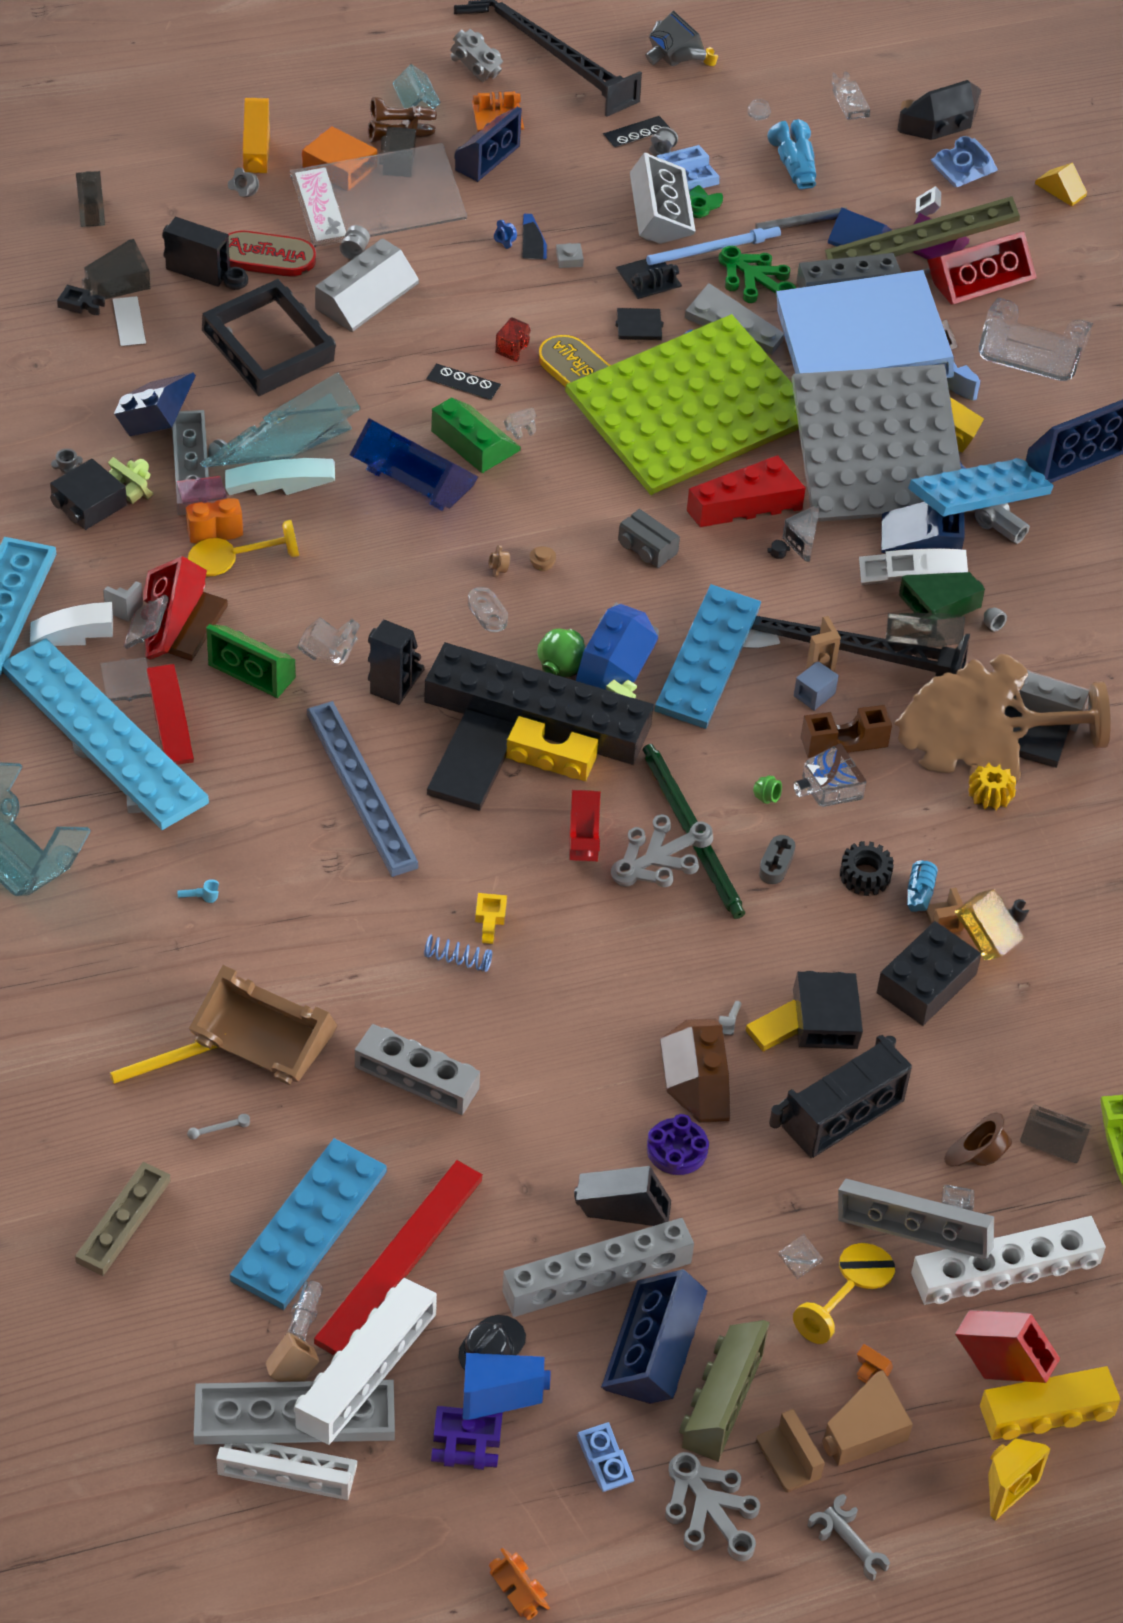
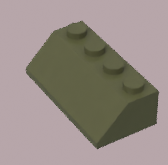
(725, 1389)

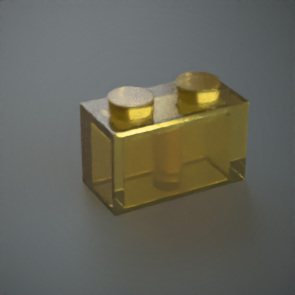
(989, 924)

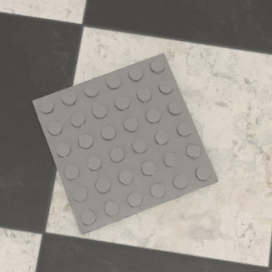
(872, 435)

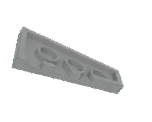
(714, 305)

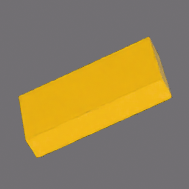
(774, 1026)

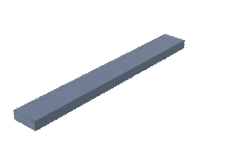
(362, 789)

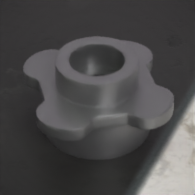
(66, 460)

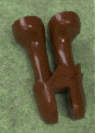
(409, 118)

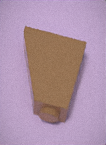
(867, 1423)

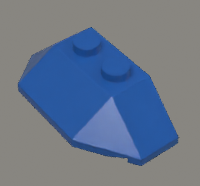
(617, 647)

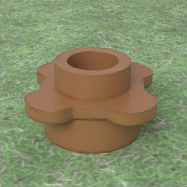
(499, 561)

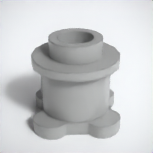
(663, 141)
(239, 183)

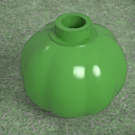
(561, 652)

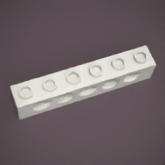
(1019, 1248)

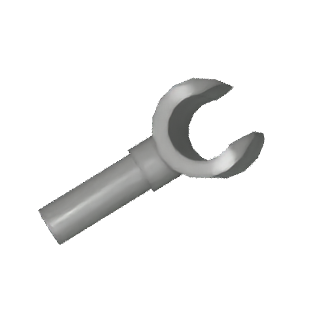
(728, 1023)

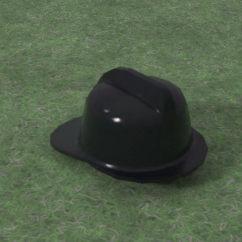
(493, 1336)

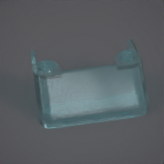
(22, 862)

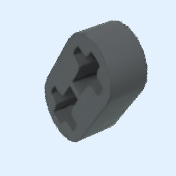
(782, 861)

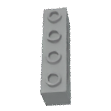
(401, 1069)

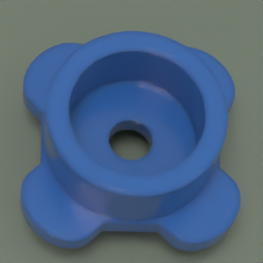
(505, 233)

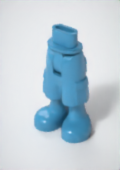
(795, 154)

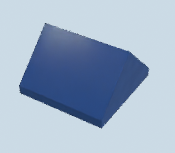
(854, 227)

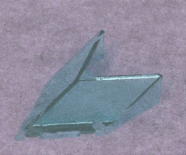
(293, 427)

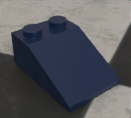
(153, 405)

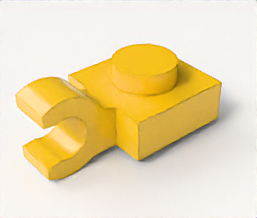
(490, 911)

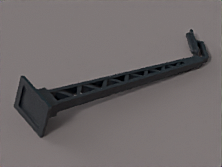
(618, 91)
(948, 658)

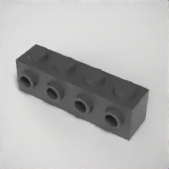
(846, 269)

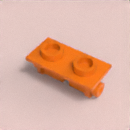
(511, 1572)

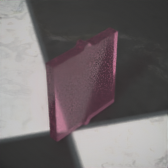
(201, 490)

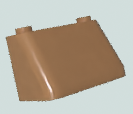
(261, 1026)

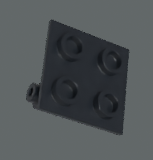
(649, 279)

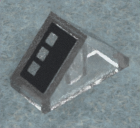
(800, 531)

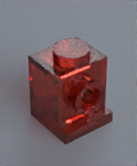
(512, 339)

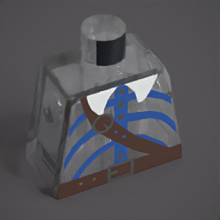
(831, 778)

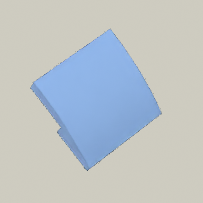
(696, 165)

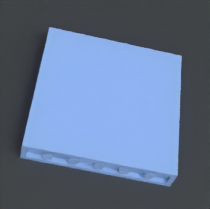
(864, 325)

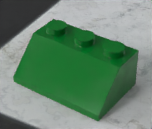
(471, 434)
(249, 660)

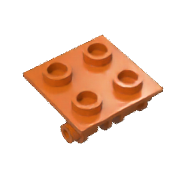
(487, 110)

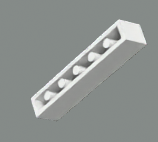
(365, 1361)

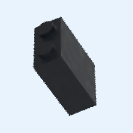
(196, 251)
(827, 1010)

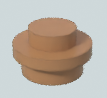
(542, 558)

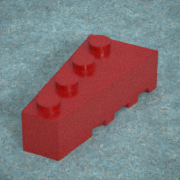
(746, 492)

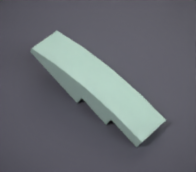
(284, 474)

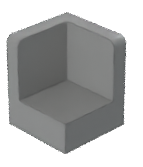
(123, 601)

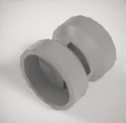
(354, 241)

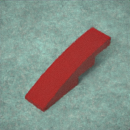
(170, 713)

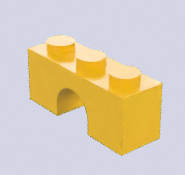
(570, 758)

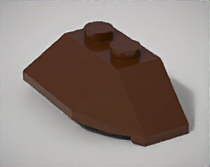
(698, 1069)

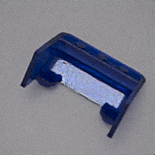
(412, 465)

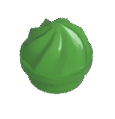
(767, 789)

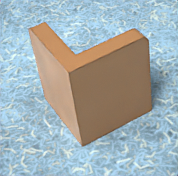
(945, 913)
(292, 1360)

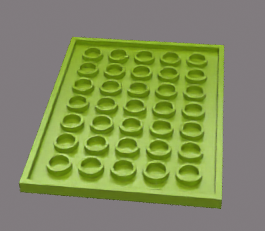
(688, 403)

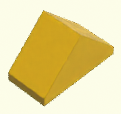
(1063, 183)

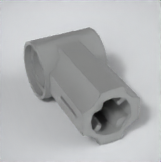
(1003, 521)

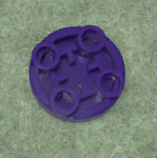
(677, 1145)

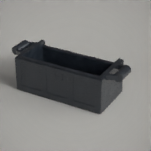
(845, 1098)

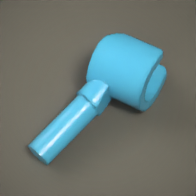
(208, 892)

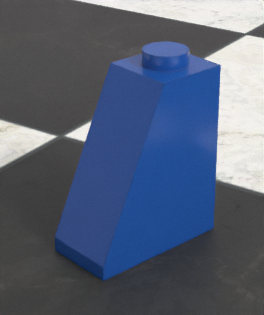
(502, 1383)

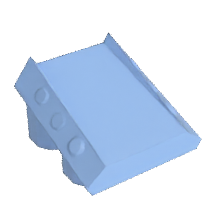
(964, 162)

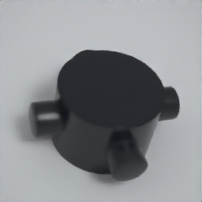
(778, 549)

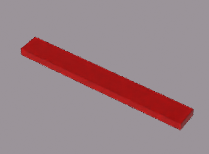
(399, 1256)

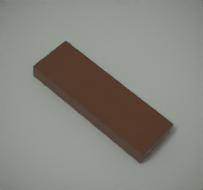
(193, 633)

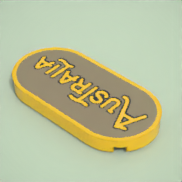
(569, 358)

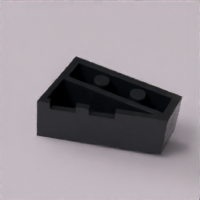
(393, 661)

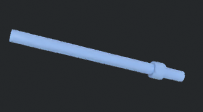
(755, 236)

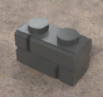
(648, 538)

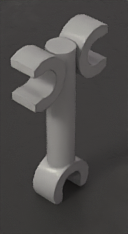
(837, 1519)

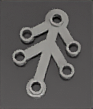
(660, 855)
(710, 1502)

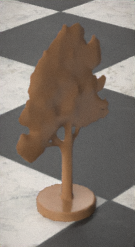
(966, 718)

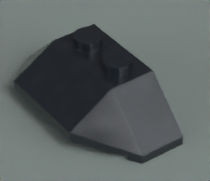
(941, 111)

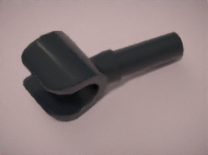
(1016, 910)

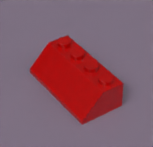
(983, 268)

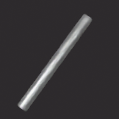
(801, 219)

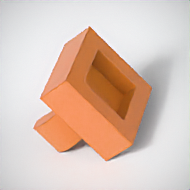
(872, 1363)

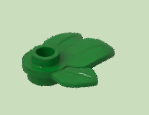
(703, 203)

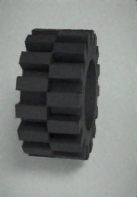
(869, 856)

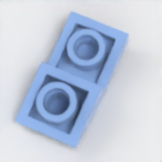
(964, 382)
(604, 1457)

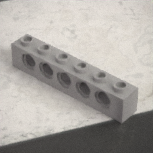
(597, 1267)

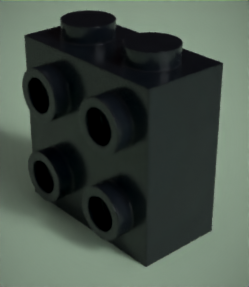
(88, 494)

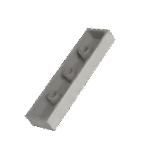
(189, 449)
(916, 1218)

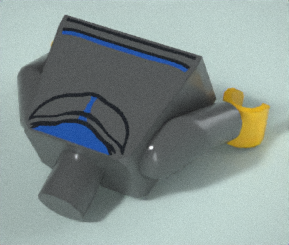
(677, 42)

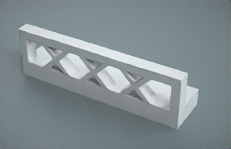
(288, 1473)

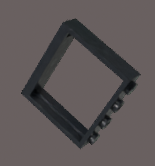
(243, 362)

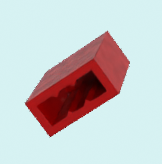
(1007, 1346)

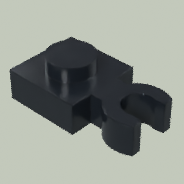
(79, 299)

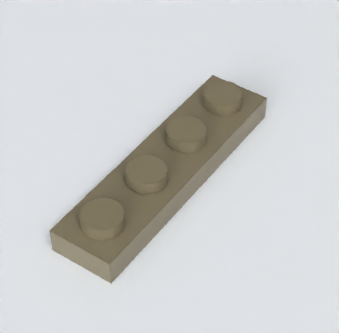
(122, 1219)

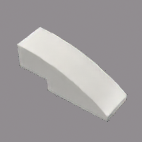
(74, 625)

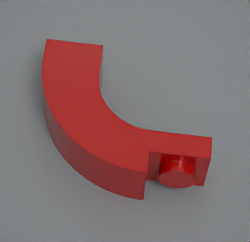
(584, 825)

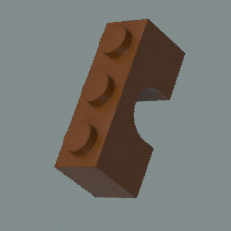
(866, 731)

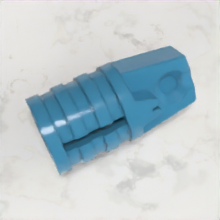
(921, 885)

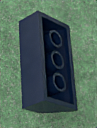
(655, 1337)

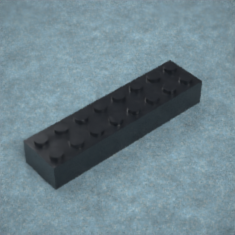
(507, 690)

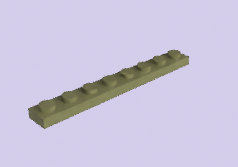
(932, 231)

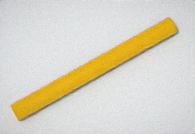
(158, 1062)

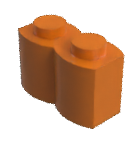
(214, 520)

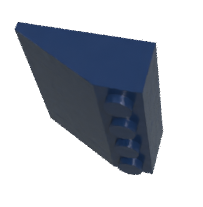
(1079, 443)

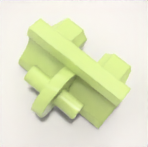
(133, 477)

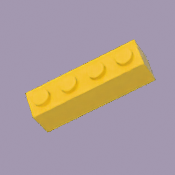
(1041, 1406)

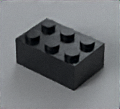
(928, 973)

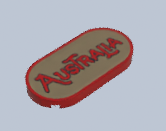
(270, 253)

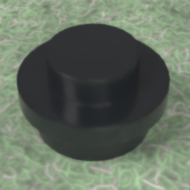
(235, 278)

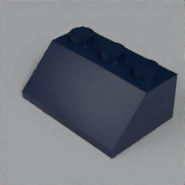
(489, 145)

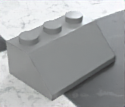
(1052, 695)

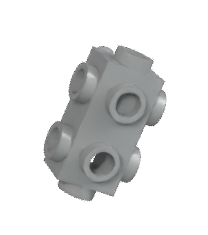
(476, 55)

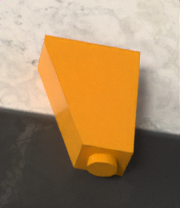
(256, 135)

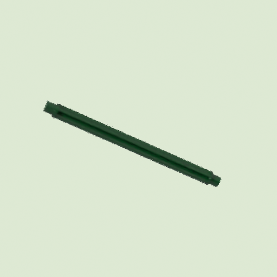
(687, 819)

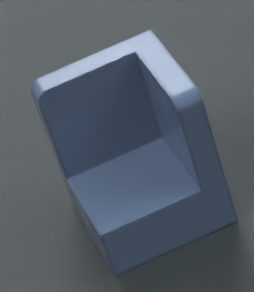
(816, 685)

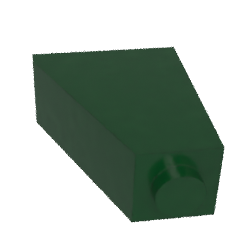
(942, 593)

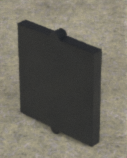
(639, 324)

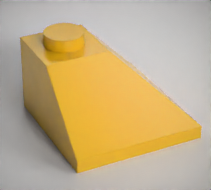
(1014, 1473)

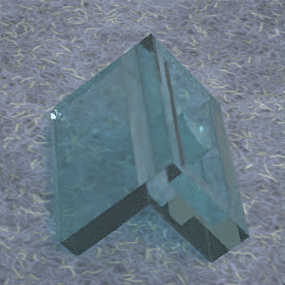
(415, 87)

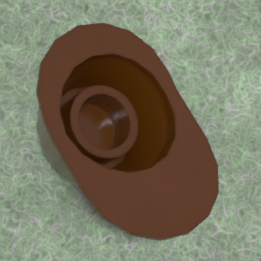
(981, 1144)

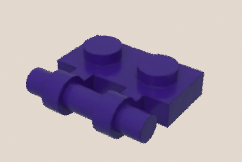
(454, 1430)

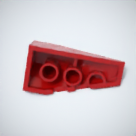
(183, 585)

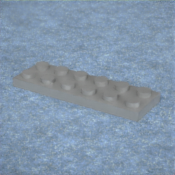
(266, 1414)

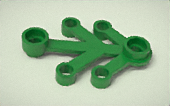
(732, 259)

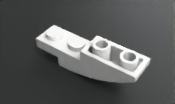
(898, 563)

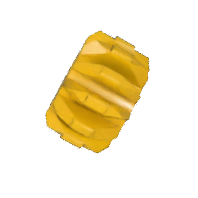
(992, 786)

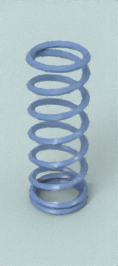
(486, 961)

